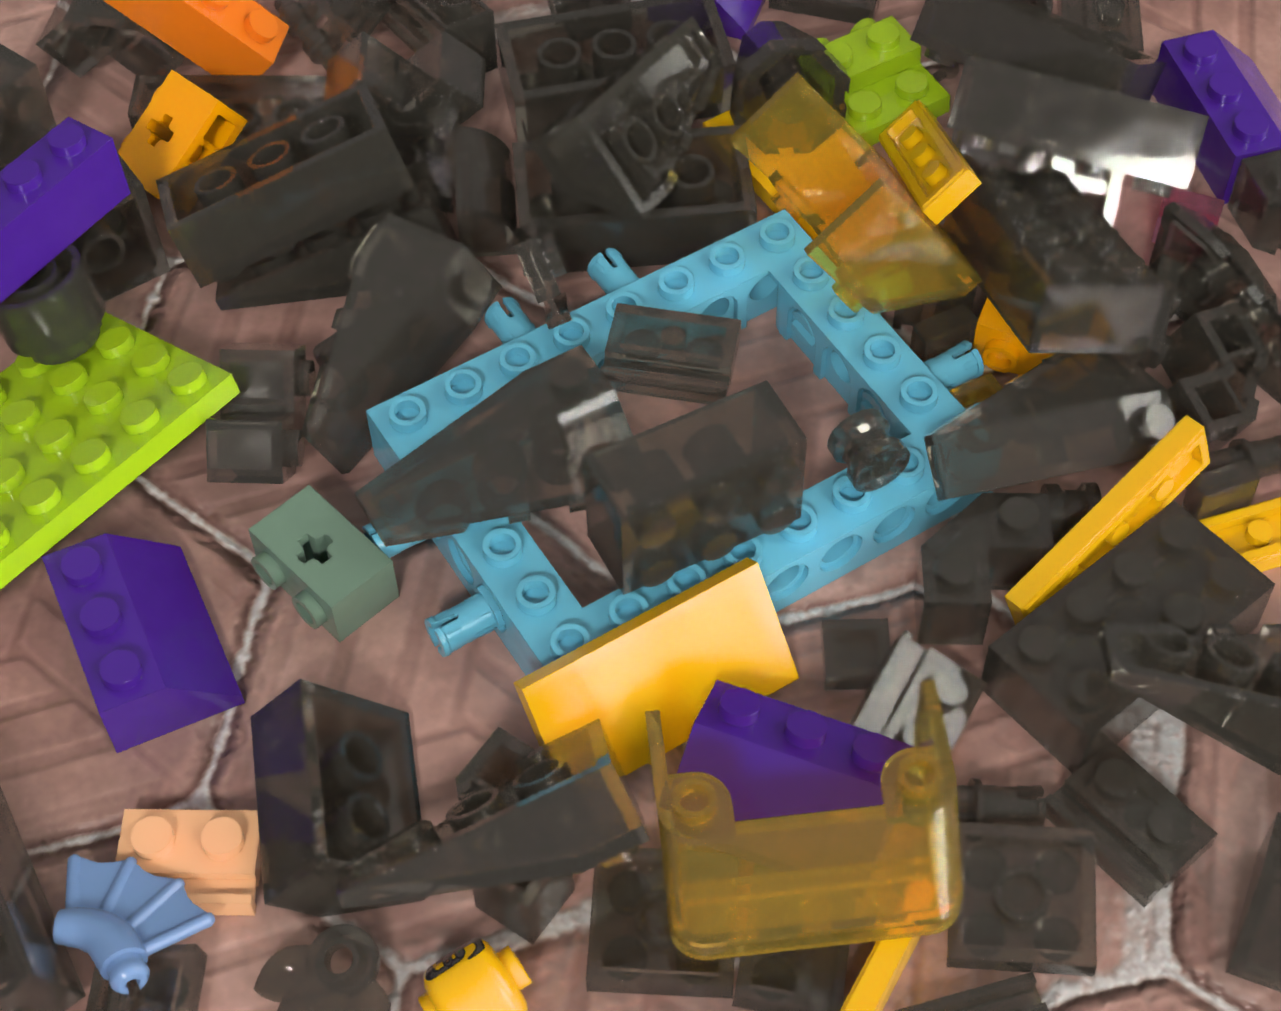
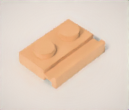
(206, 848)

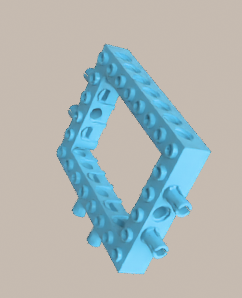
(733, 278)

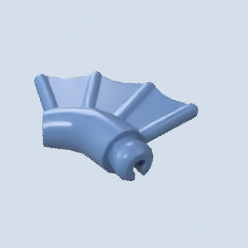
(124, 917)

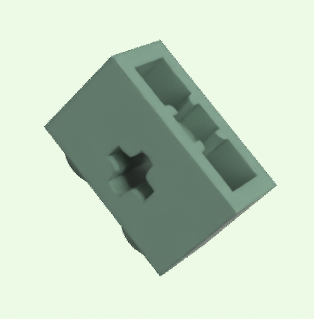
(322, 564)

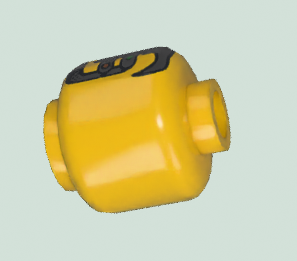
(475, 980)

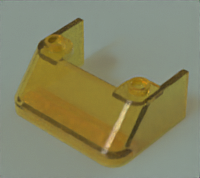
(864, 215)
(816, 873)

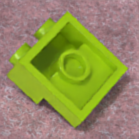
(883, 76)

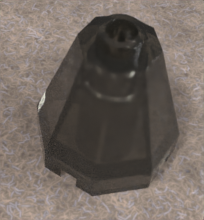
(771, 57)

